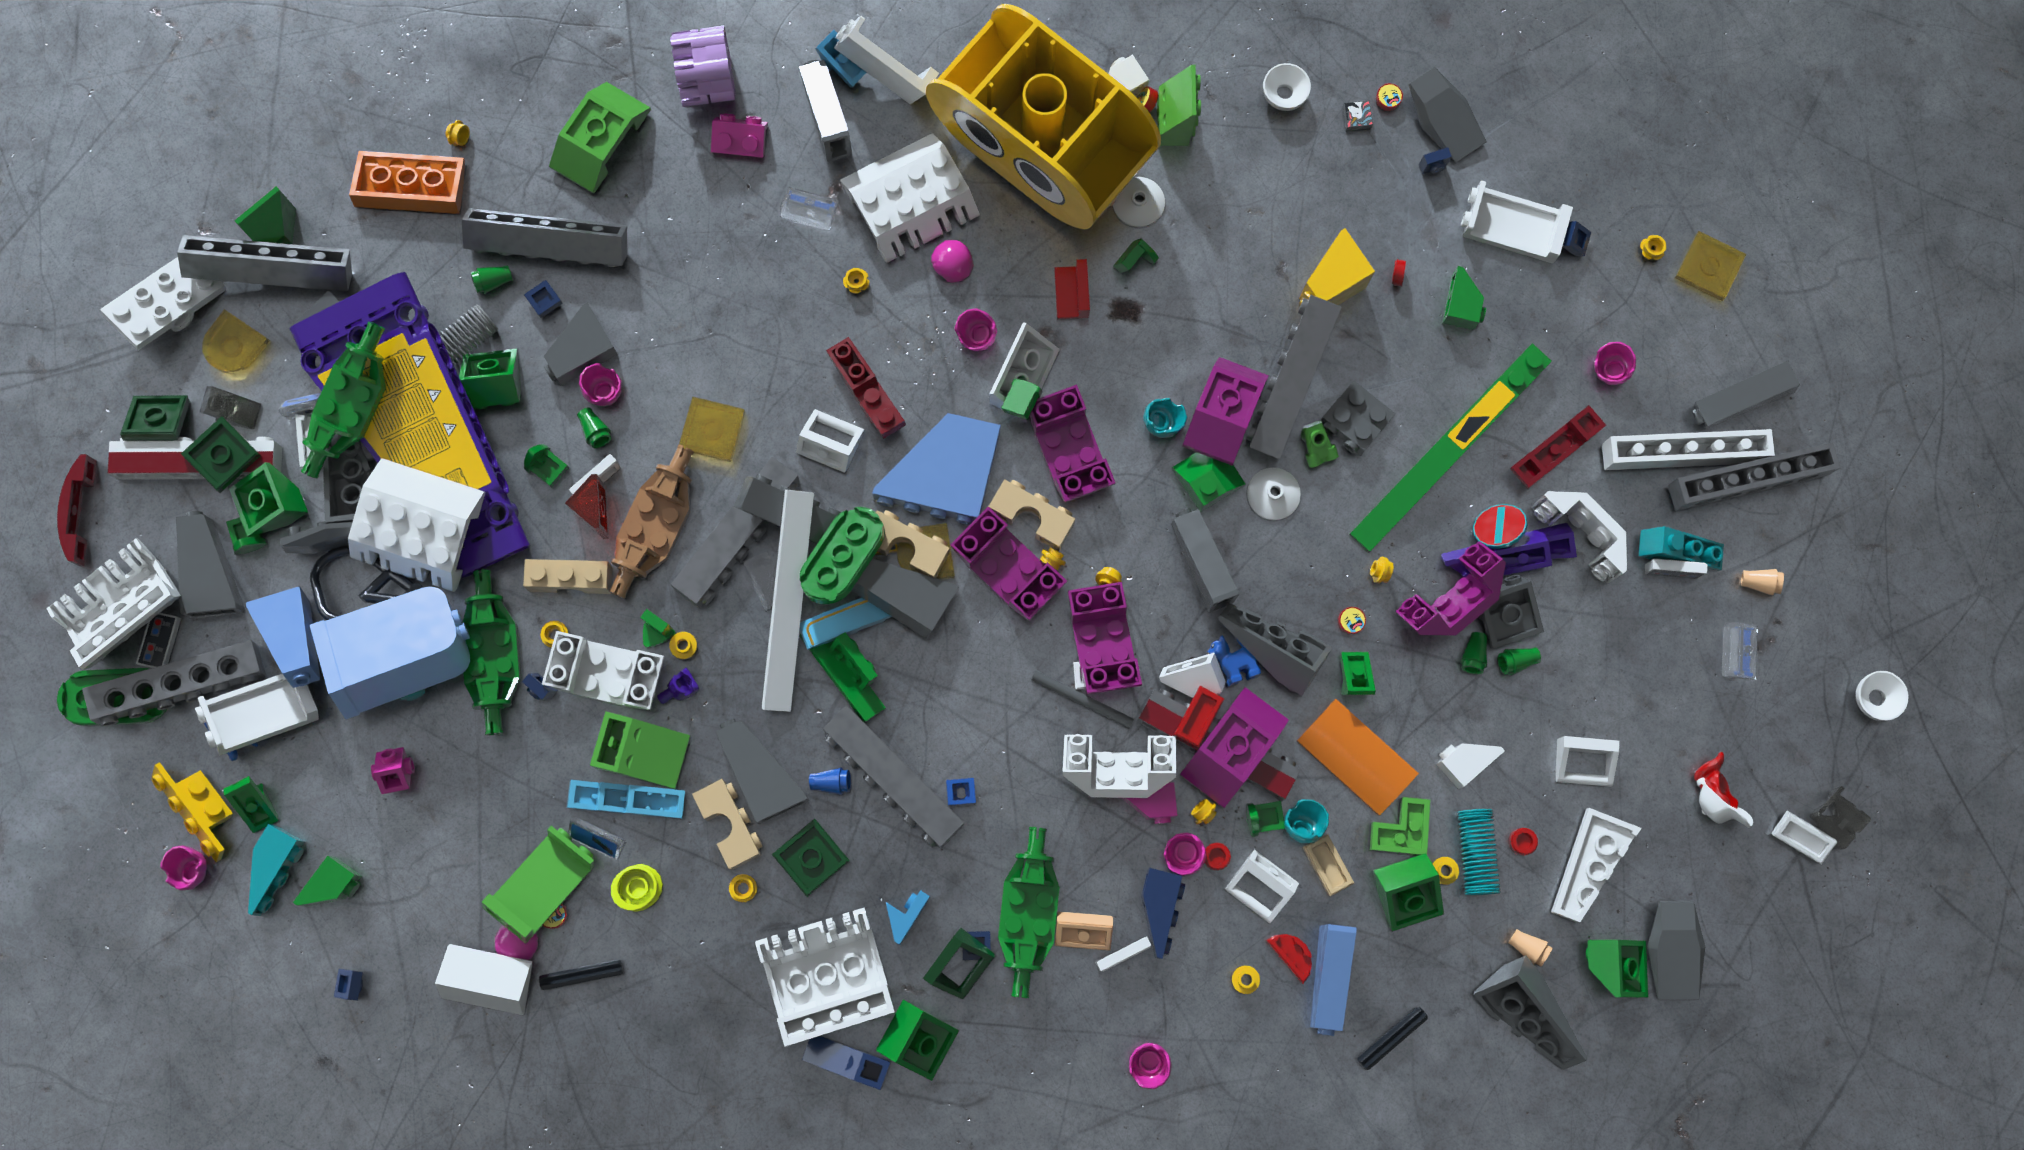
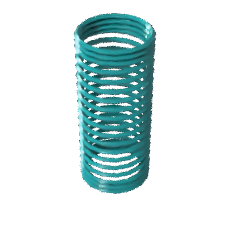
(1473, 886)

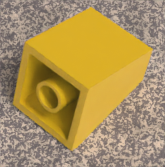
(1340, 272)

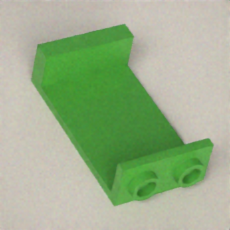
(540, 884)

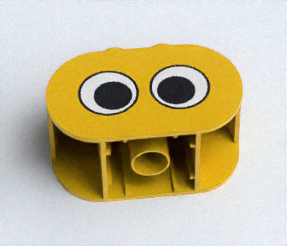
(1044, 117)

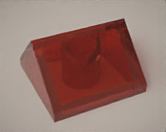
(590, 505)

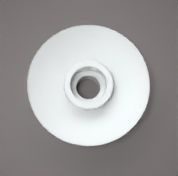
(1140, 213)
(1271, 506)

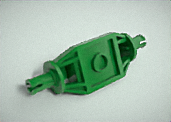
(346, 401)
(492, 652)
(1028, 912)

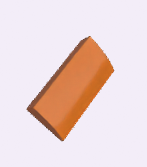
(408, 182)
(1357, 757)

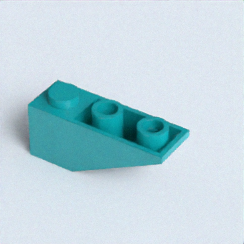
(1680, 546)
(270, 863)

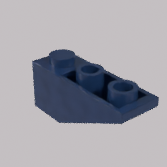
(1159, 901)
(847, 1061)

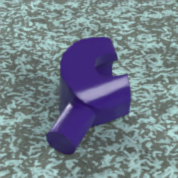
(680, 687)

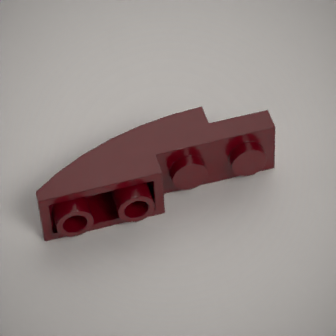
(865, 388)

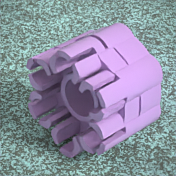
(709, 66)

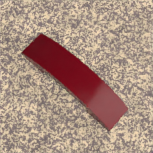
(1558, 447)
(79, 476)

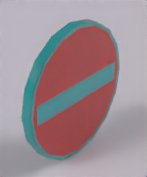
(1500, 526)

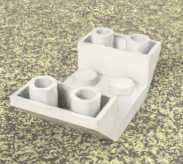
(1595, 522)
(602, 671)
(1119, 772)

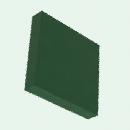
(155, 418)
(220, 454)
(811, 857)

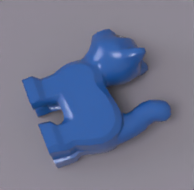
(1234, 663)

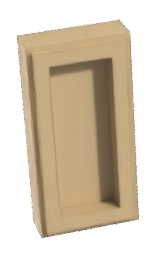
(1328, 865)

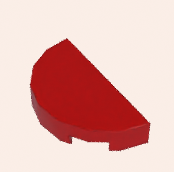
(1293, 954)

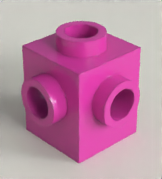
(392, 770)

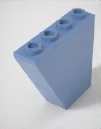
(944, 471)

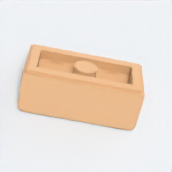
(1084, 931)

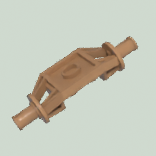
(653, 522)

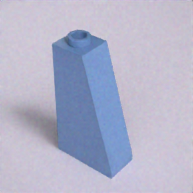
(285, 627)
(1332, 977)

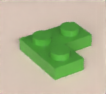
(1409, 835)

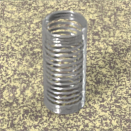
(465, 328)

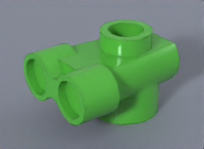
(1320, 449)

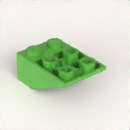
(1179, 108)
(640, 750)

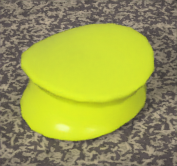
(636, 888)

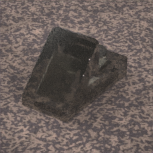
(234, 408)

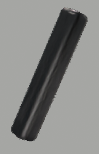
(581, 974)
(1392, 1038)

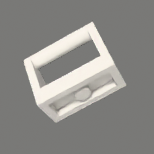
(827, 450)
(1586, 745)
(1271, 876)

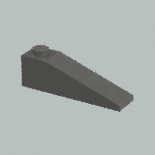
(344, 482)
(1286, 655)
(1526, 1003)

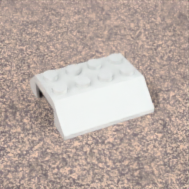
(910, 194)
(413, 523)
(119, 606)
(826, 978)

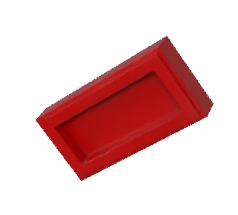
(1199, 716)

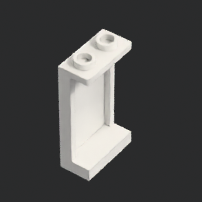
(881, 64)
(1516, 223)
(255, 713)

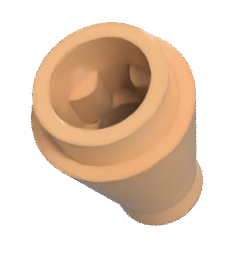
(1763, 580)
(1530, 946)

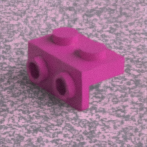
(738, 135)

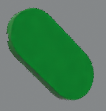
(842, 555)
(72, 701)

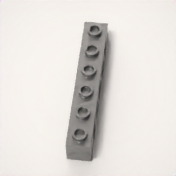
(1754, 476)
(101, 696)

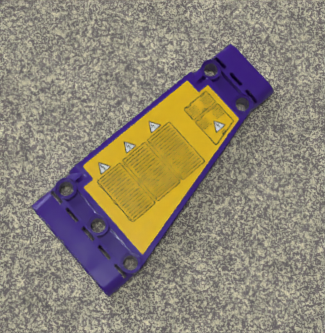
(424, 409)

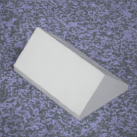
(1027, 360)
(484, 979)

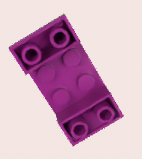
(1225, 410)
(1069, 444)
(1007, 565)
(1464, 601)
(1103, 638)
(1234, 747)

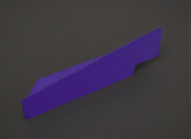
(1529, 553)

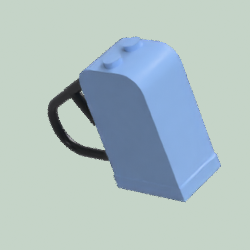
(388, 646)

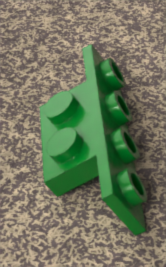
(850, 674)

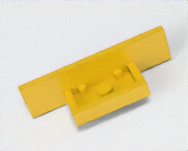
(198, 806)

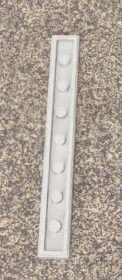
(787, 601)

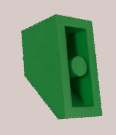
(1463, 302)
(329, 883)

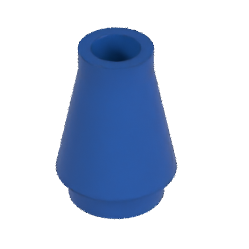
(831, 781)

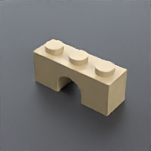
(1013, 500)
(929, 552)
(552, 575)
(719, 801)

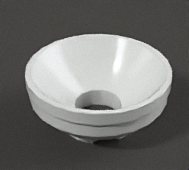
(1286, 76)
(1893, 693)

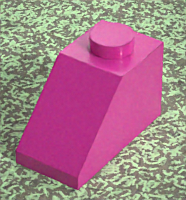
(1159, 806)

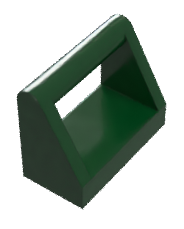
(964, 940)

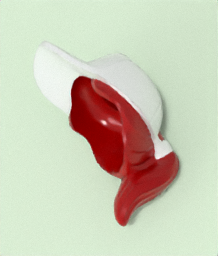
(1715, 794)

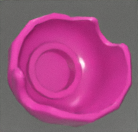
(952, 261)
(976, 329)
(1615, 363)
(600, 385)
(1185, 854)
(184, 867)
(510, 945)
(1150, 1065)

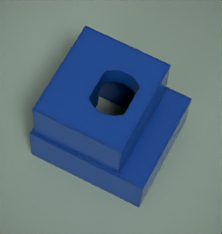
(967, 784)

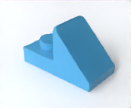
(838, 62)
(901, 922)

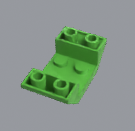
(595, 133)

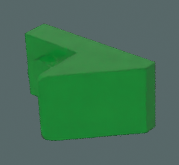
(1357, 674)
(251, 803)

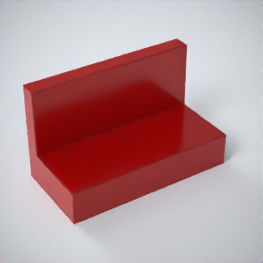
(1072, 291)

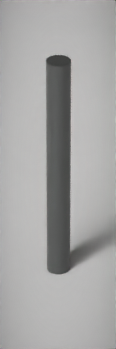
(1082, 699)

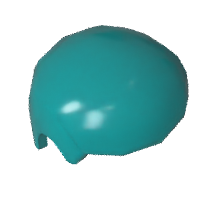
(1164, 418)
(1306, 821)

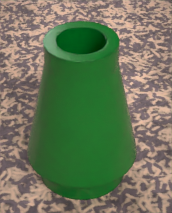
(490, 278)
(594, 429)
(1475, 655)
(1516, 660)

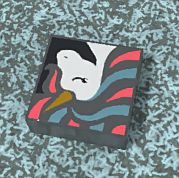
(1357, 115)

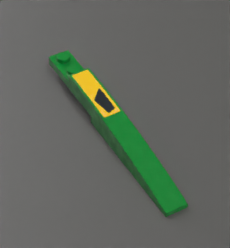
(1450, 447)

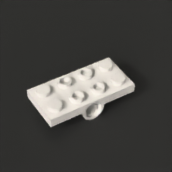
(159, 304)

